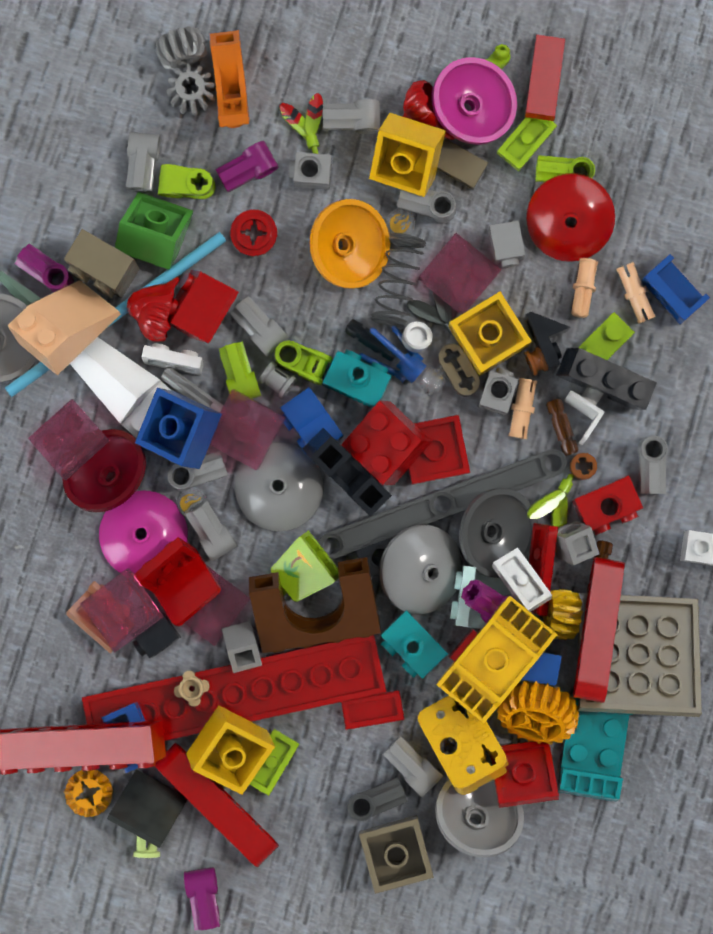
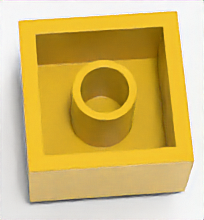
(407, 154)
(489, 333)
(230, 750)

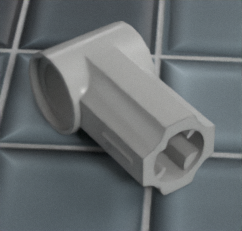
(360, 116)
(142, 153)
(426, 205)
(263, 331)
(212, 468)
(652, 470)
(213, 535)
(416, 770)

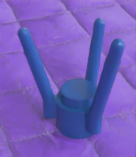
(410, 365)

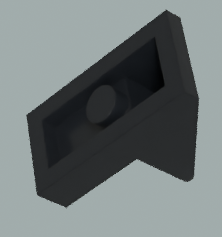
(542, 330)

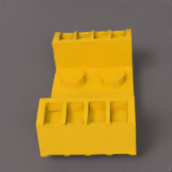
(496, 659)

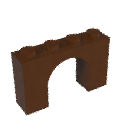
(283, 629)

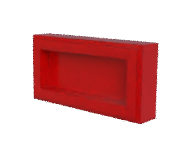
(373, 710)

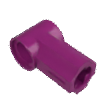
(254, 163)
(42, 267)
(482, 599)
(202, 890)

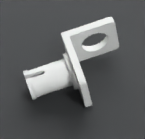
(587, 405)

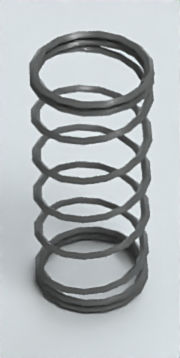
(397, 239)

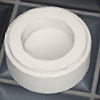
(417, 337)

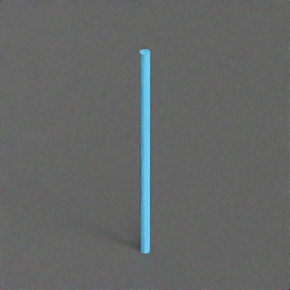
(176, 270)

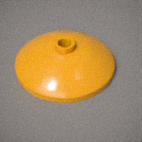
(363, 240)

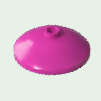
(485, 90)
(142, 510)

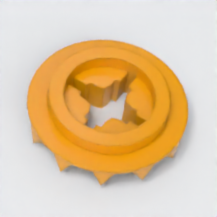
(102, 797)

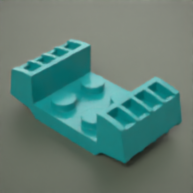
(594, 756)

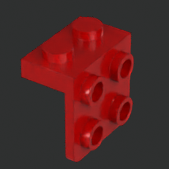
(179, 581)

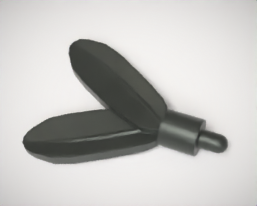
(438, 315)

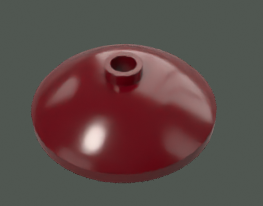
(91, 484)

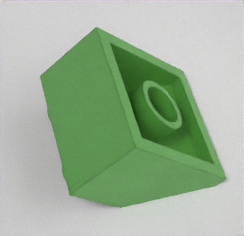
(153, 230)

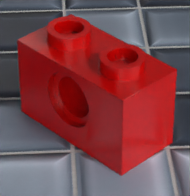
(621, 493)

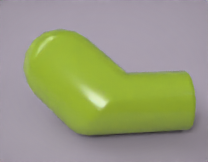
(500, 56)

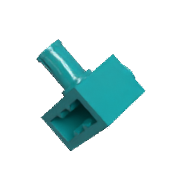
(357, 379)
(413, 645)

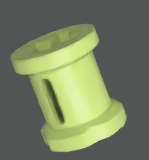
(143, 852)

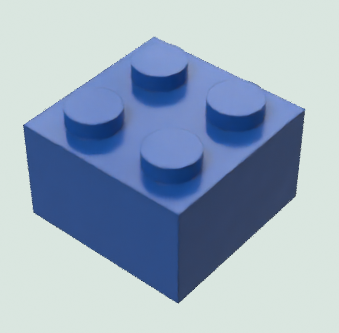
(178, 428)

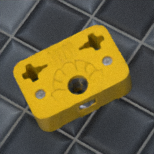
(468, 764)

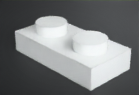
(161, 356)
(521, 580)

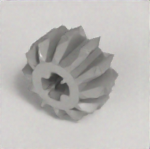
(181, 47)
(189, 78)

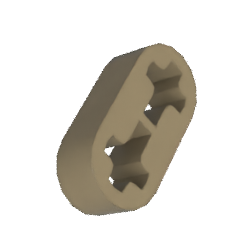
(452, 373)

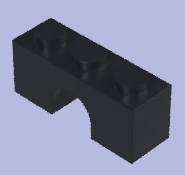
(606, 377)
(346, 472)

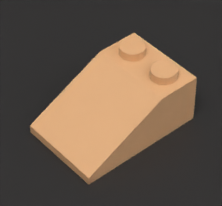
(62, 324)

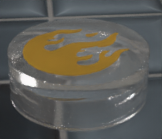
(401, 222)
(187, 498)

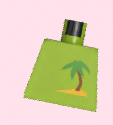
(305, 568)

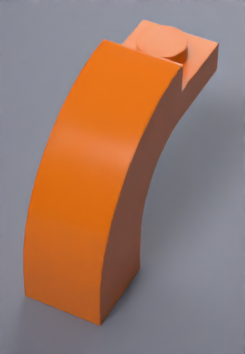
(229, 79)

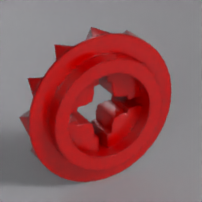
(244, 223)

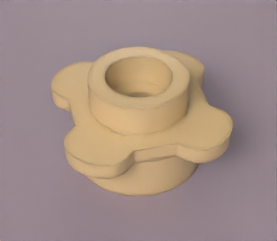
(183, 691)

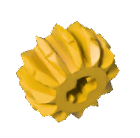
(564, 613)

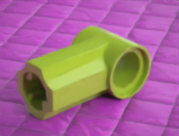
(552, 166)
(239, 370)

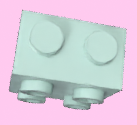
(463, 614)

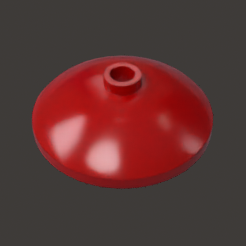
(567, 197)

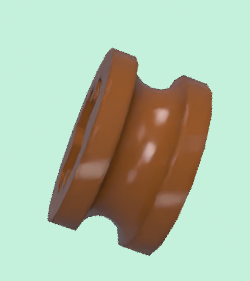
(536, 361)
(588, 459)

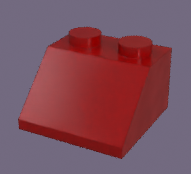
(200, 305)

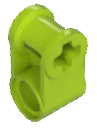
(180, 182)
(304, 361)

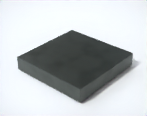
(147, 808)

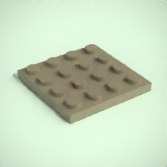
(652, 658)

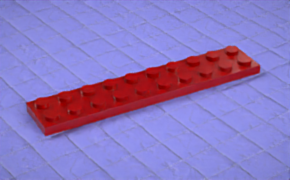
(278, 687)

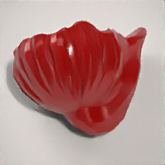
(419, 105)
(152, 308)

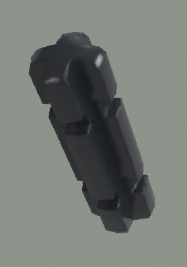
(365, 337)

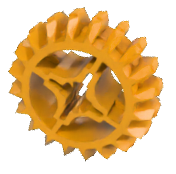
(539, 713)

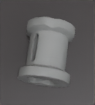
(277, 380)

